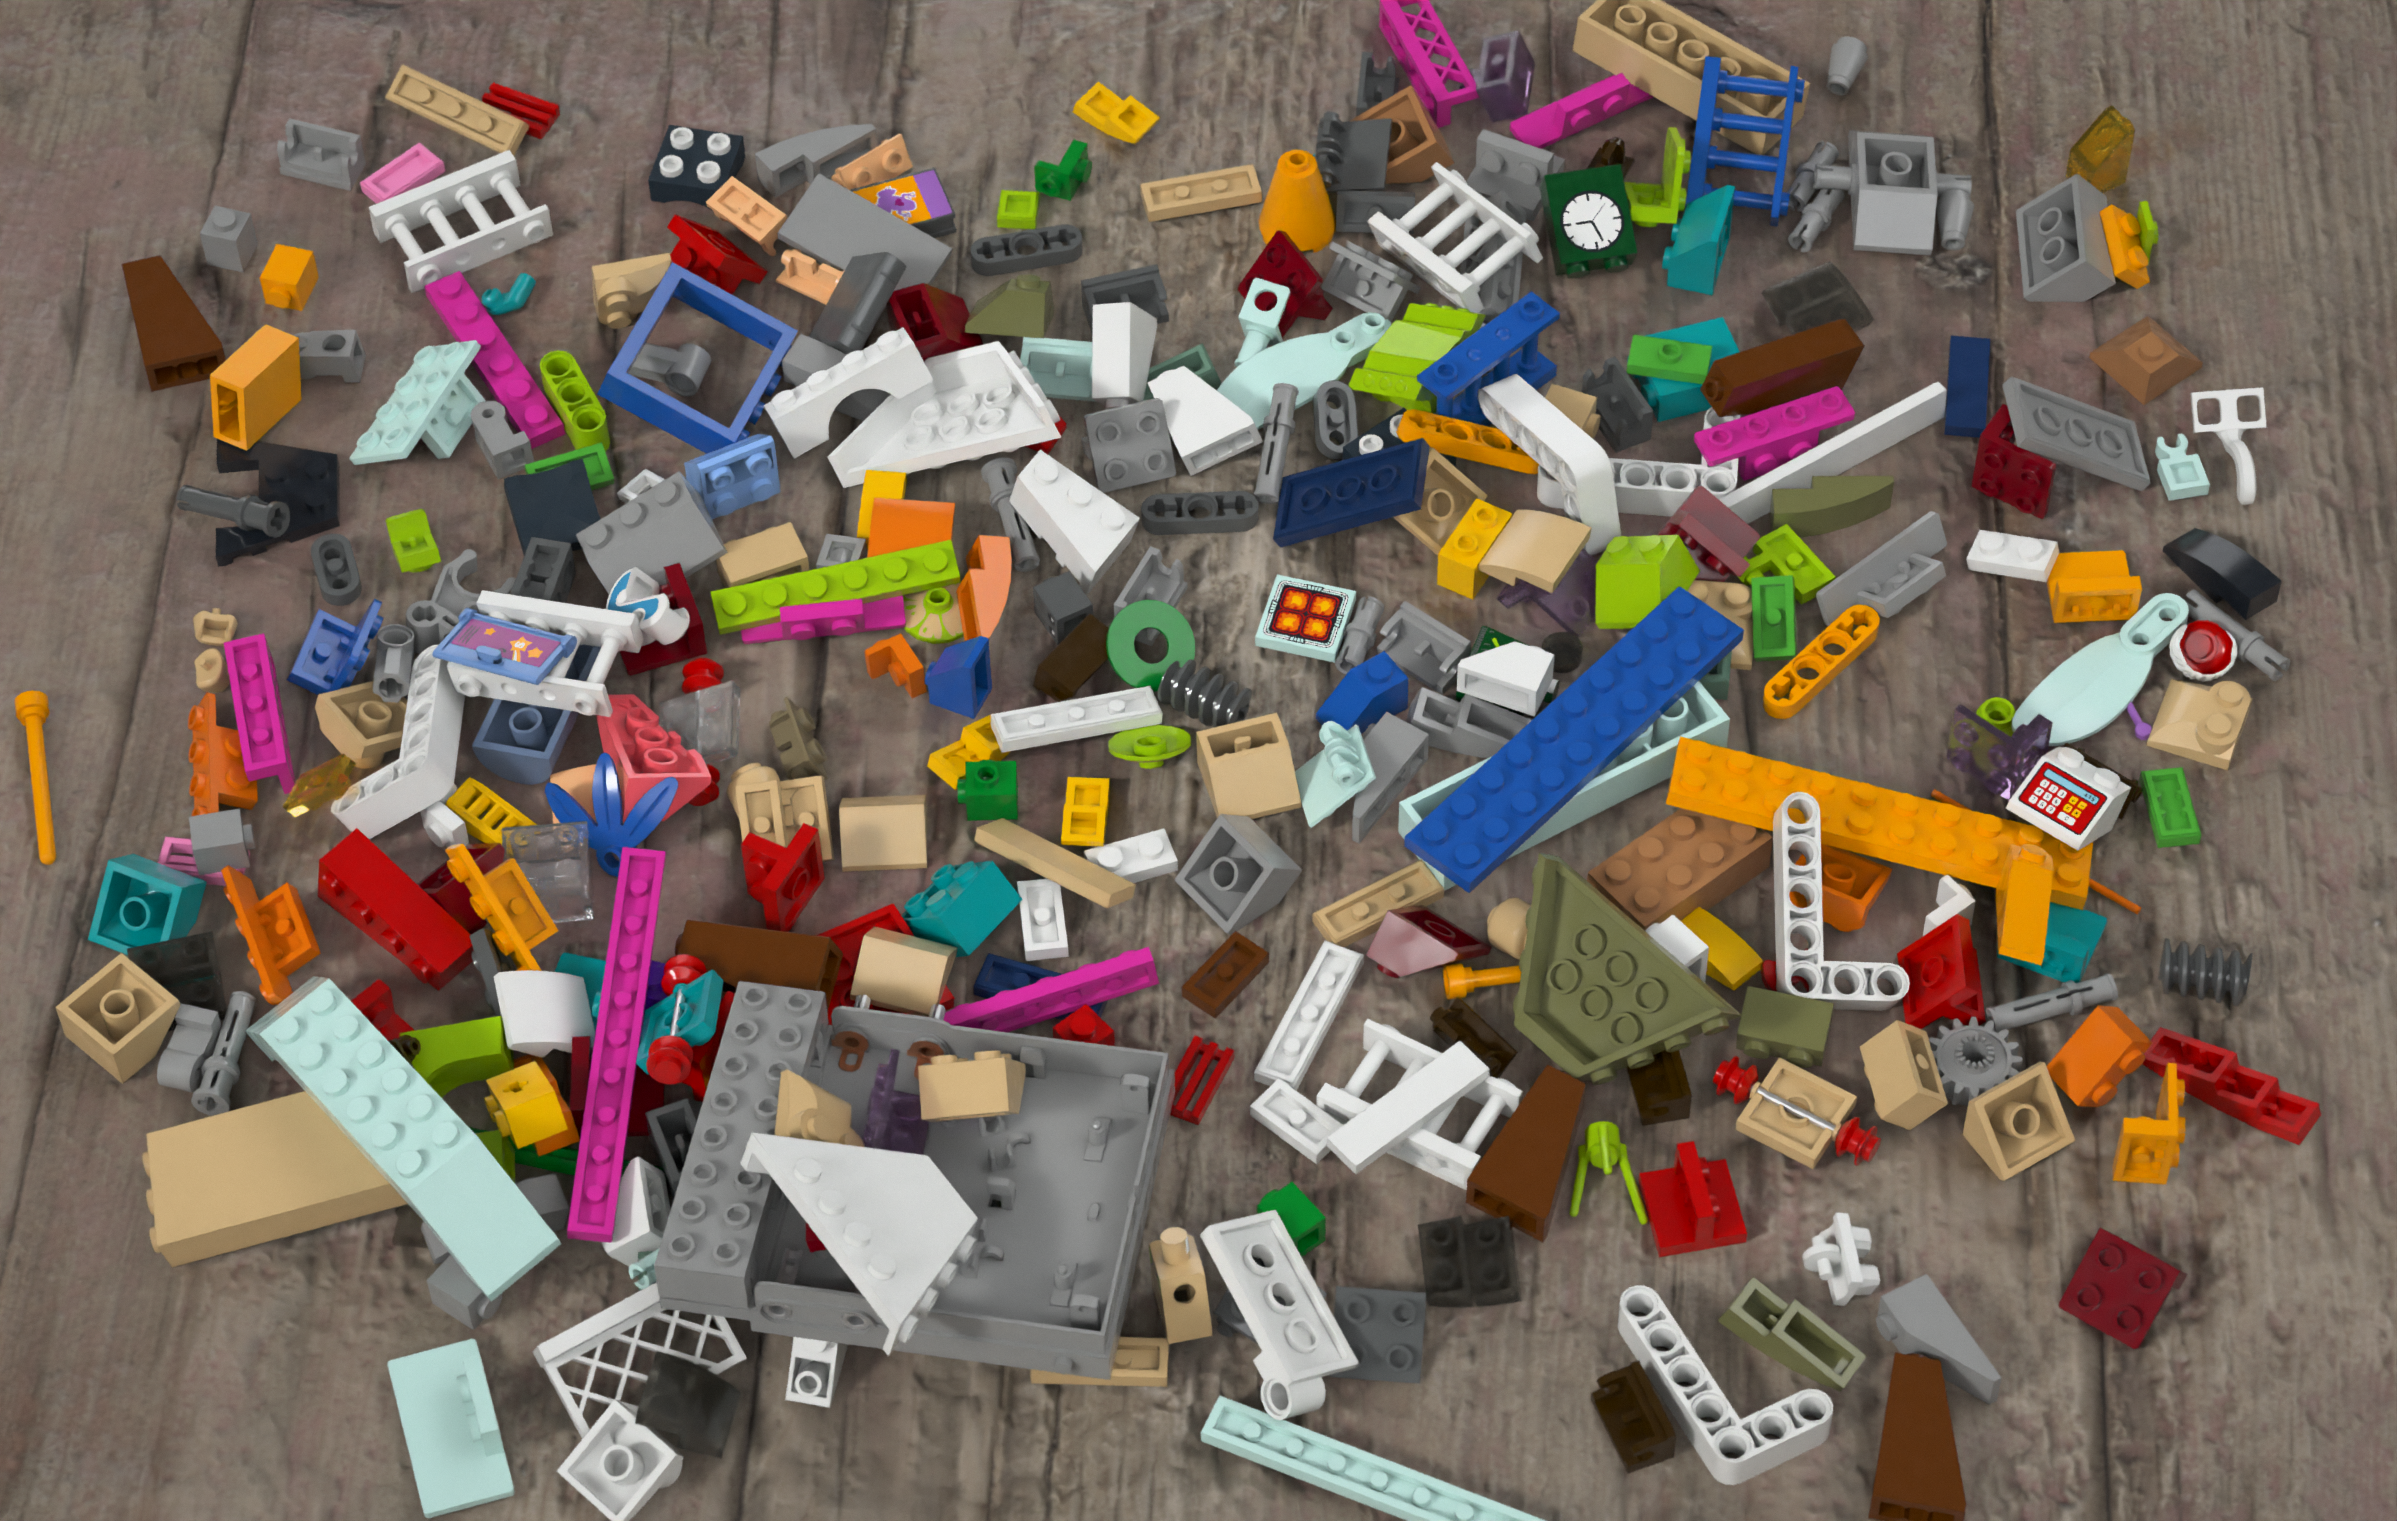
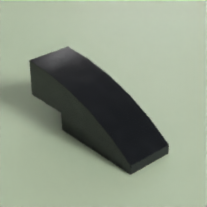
(2224, 571)

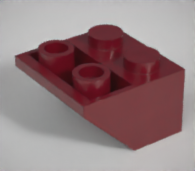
(931, 319)

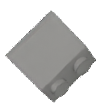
(1237, 872)

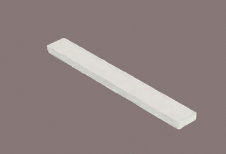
(1841, 451)

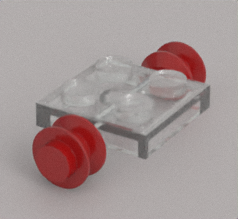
(705, 718)

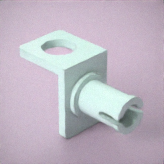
(1261, 326)

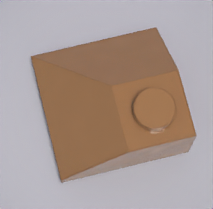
(1414, 138)
(2145, 360)

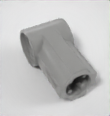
(679, 369)
(393, 662)

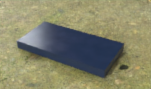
(1351, 493)

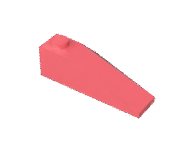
(648, 754)

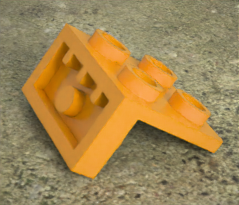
(2093, 587)
(2152, 1146)

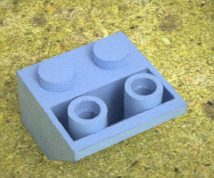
(735, 475)

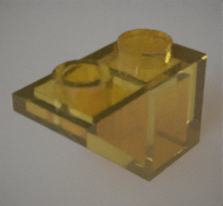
(2103, 151)

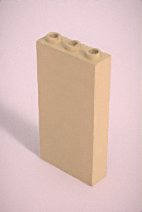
(255, 1179)

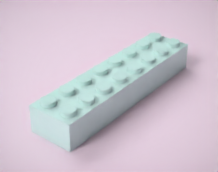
(1635, 769)

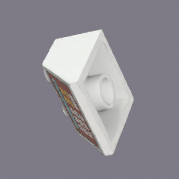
(2070, 798)

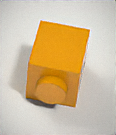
(289, 277)

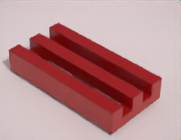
(522, 107)
(1209, 1053)

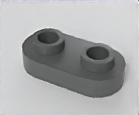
(1334, 423)
(336, 577)

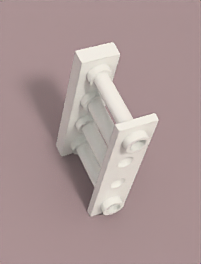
(449, 195)
(1441, 271)
(590, 625)
(1423, 1147)

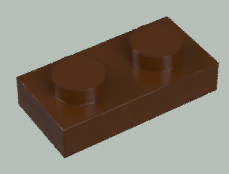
(1225, 974)

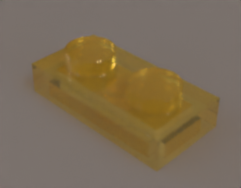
(320, 785)

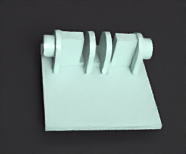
(1334, 772)

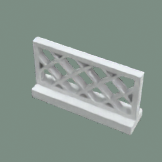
(610, 1325)

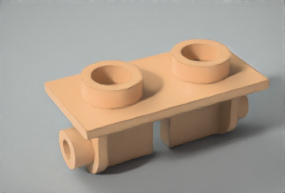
(877, 165)
(807, 276)

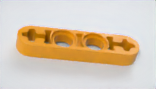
(1465, 440)
(1817, 658)

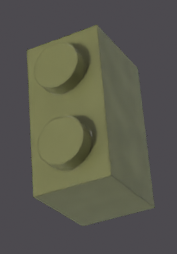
(1784, 1027)

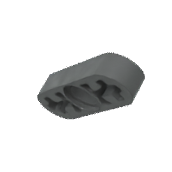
(1015, 262)
(1227, 500)

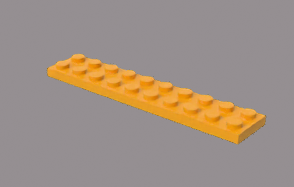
(1869, 818)

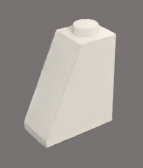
(1121, 353)
(1202, 420)

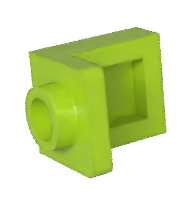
(412, 541)

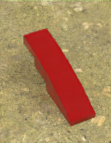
(2238, 1091)

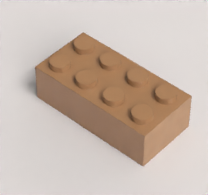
(1682, 866)

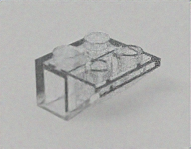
(556, 866)

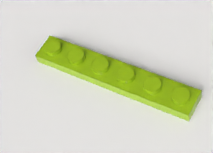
(863, 579)

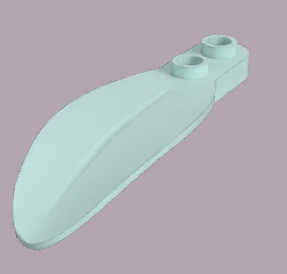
(1302, 363)
(2103, 676)

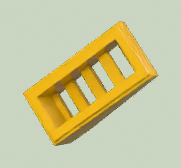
(473, 799)

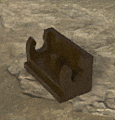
(1073, 660)
(1661, 1089)
(1634, 1418)

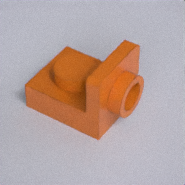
(896, 657)

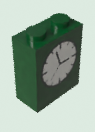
(1588, 221)

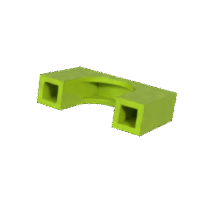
(463, 1055)

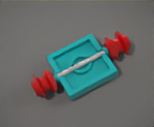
(679, 1020)

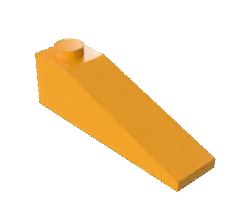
(2024, 903)

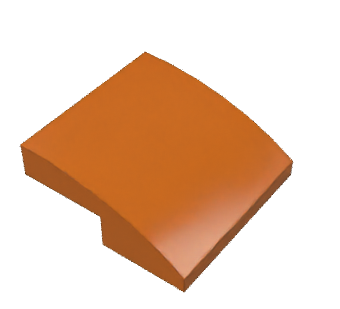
(908, 524)

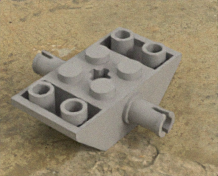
(1891, 190)

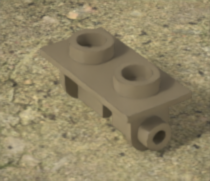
(795, 730)

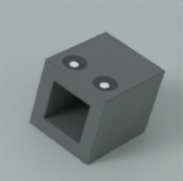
(1061, 605)

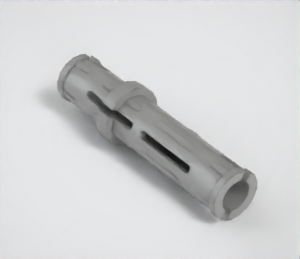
(1278, 430)
(2249, 644)
(2069, 998)

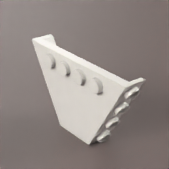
(972, 408)
(879, 1215)

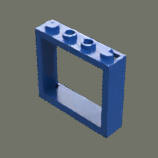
(670, 413)

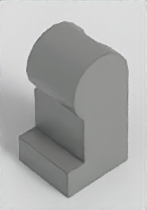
(331, 354)
(502, 449)
(188, 1048)

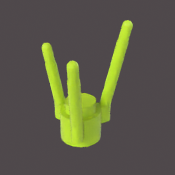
(1604, 1150)

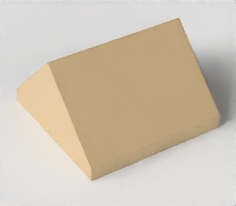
(883, 833)
(902, 971)
(2017, 1122)

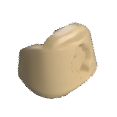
(214, 628)
(211, 671)

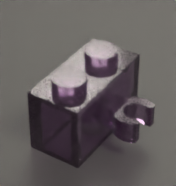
(1504, 76)

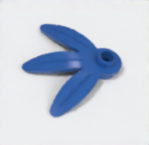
(609, 832)

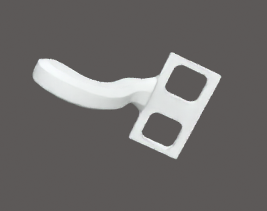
(2230, 432)

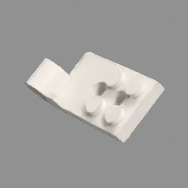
(1296, 1339)

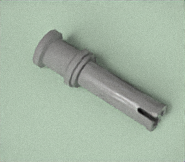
(1001, 487)
(221, 1068)

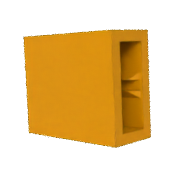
(255, 387)

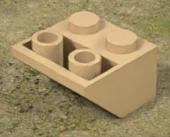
(1248, 768)
(970, 1089)

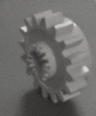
(1973, 1059)

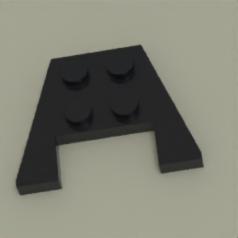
(288, 474)

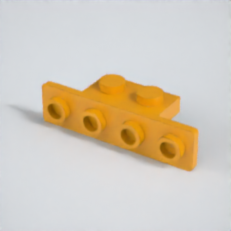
(507, 903)

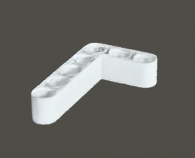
(1562, 451)
(1654, 485)
(425, 760)
(1809, 921)
(1707, 1400)

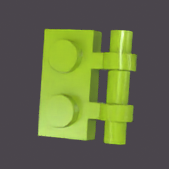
(1788, 555)

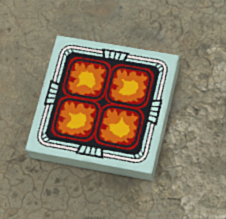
(1305, 618)

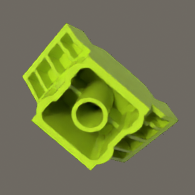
(1409, 349)

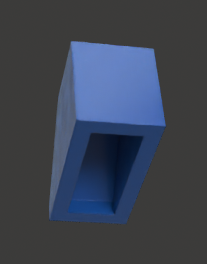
(961, 677)
(1367, 694)

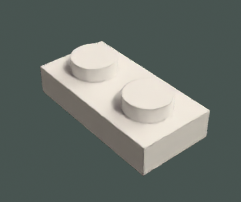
(2012, 555)
(1137, 856)
(1042, 919)
(1295, 1120)

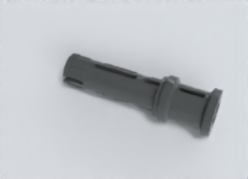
(247, 512)

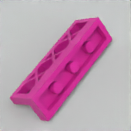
(1416, 62)
(259, 710)

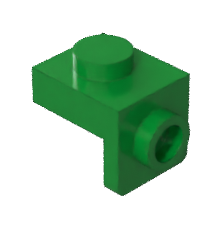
(1065, 178)

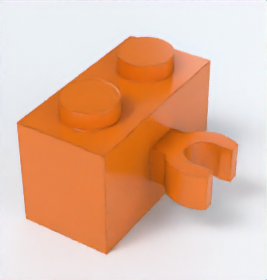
(2099, 1057)

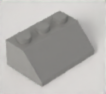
(2064, 244)
(653, 532)

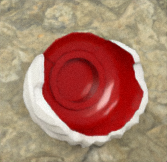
(2203, 650)

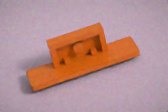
(217, 763)
(274, 930)

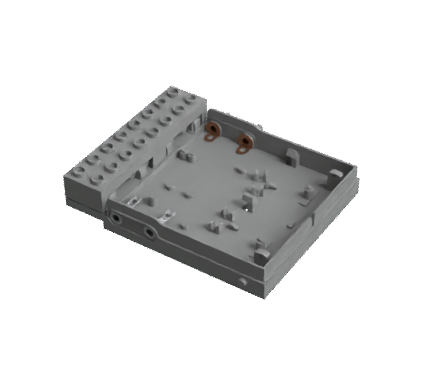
(1067, 1172)

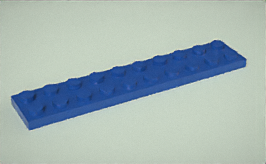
(1573, 739)

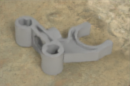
(436, 618)

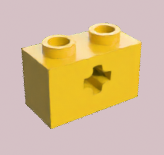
(1467, 547)
(524, 1105)

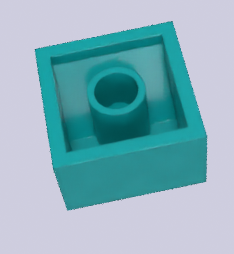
(1700, 242)
(144, 904)

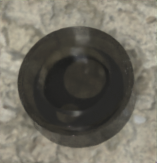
(1566, 651)

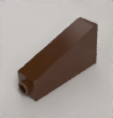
(171, 331)
(1783, 370)
(763, 956)
(1530, 1155)
(1917, 1451)

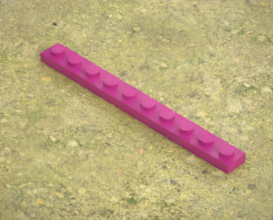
(616, 1046)

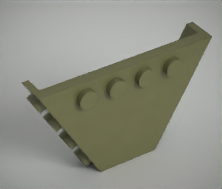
(1600, 986)

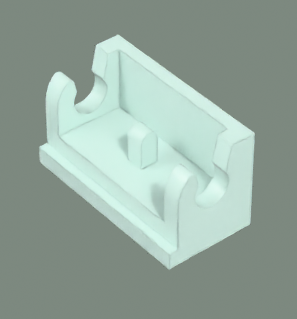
(1060, 366)

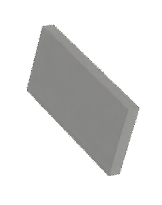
(838, 224)
(2076, 434)

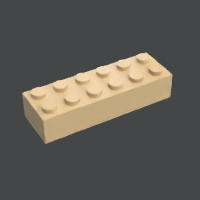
(1666, 58)

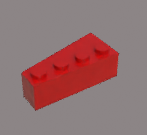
(393, 910)

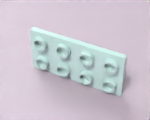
(427, 404)
(450, 1428)

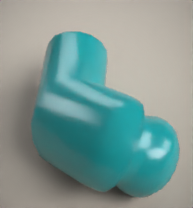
(510, 301)

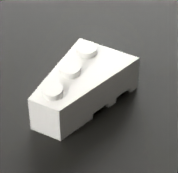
(1073, 518)

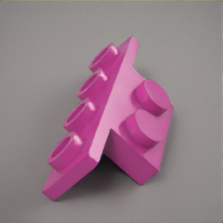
(1577, 111)
(1775, 434)
(830, 618)

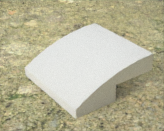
(543, 1010)

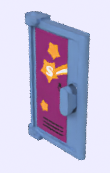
(504, 647)

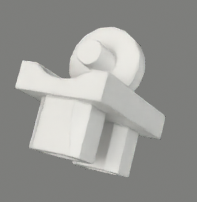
(1837, 1261)

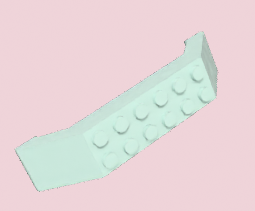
(406, 1133)

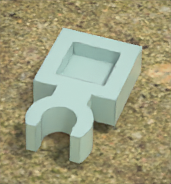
(2180, 473)

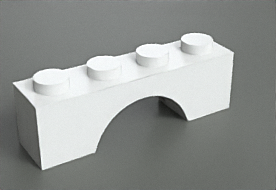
(805, 411)

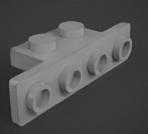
(1890, 574)

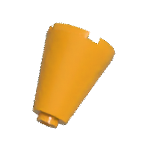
(1298, 203)

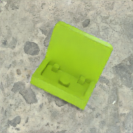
(1661, 202)

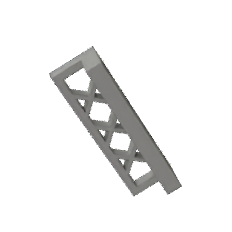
(1503, 286)

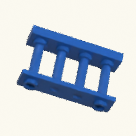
(1713, 119)
(1491, 349)

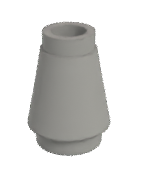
(1845, 64)
(1954, 217)

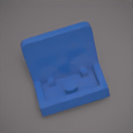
(334, 651)

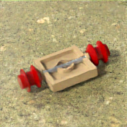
(1796, 1112)

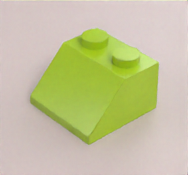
(1638, 576)

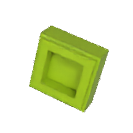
(1018, 209)

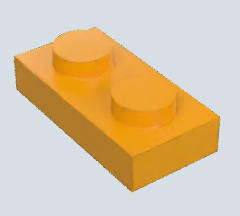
(2124, 246)

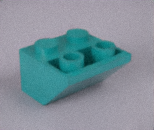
(961, 905)

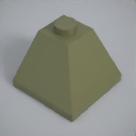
(1014, 309)

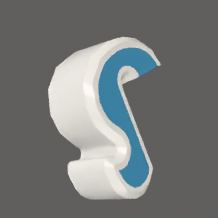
(640, 595)

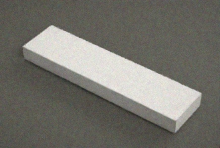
(1076, 719)
(1309, 1015)
(1407, 1107)

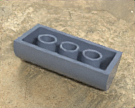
(527, 739)

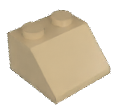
(119, 1017)

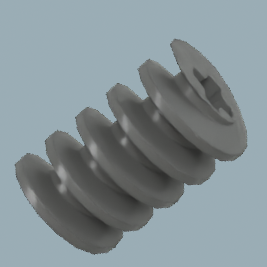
(1203, 698)
(2204, 972)

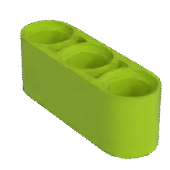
(573, 400)

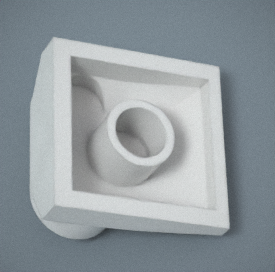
(621, 1463)

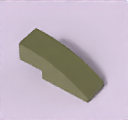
(1830, 503)
(1791, 1335)

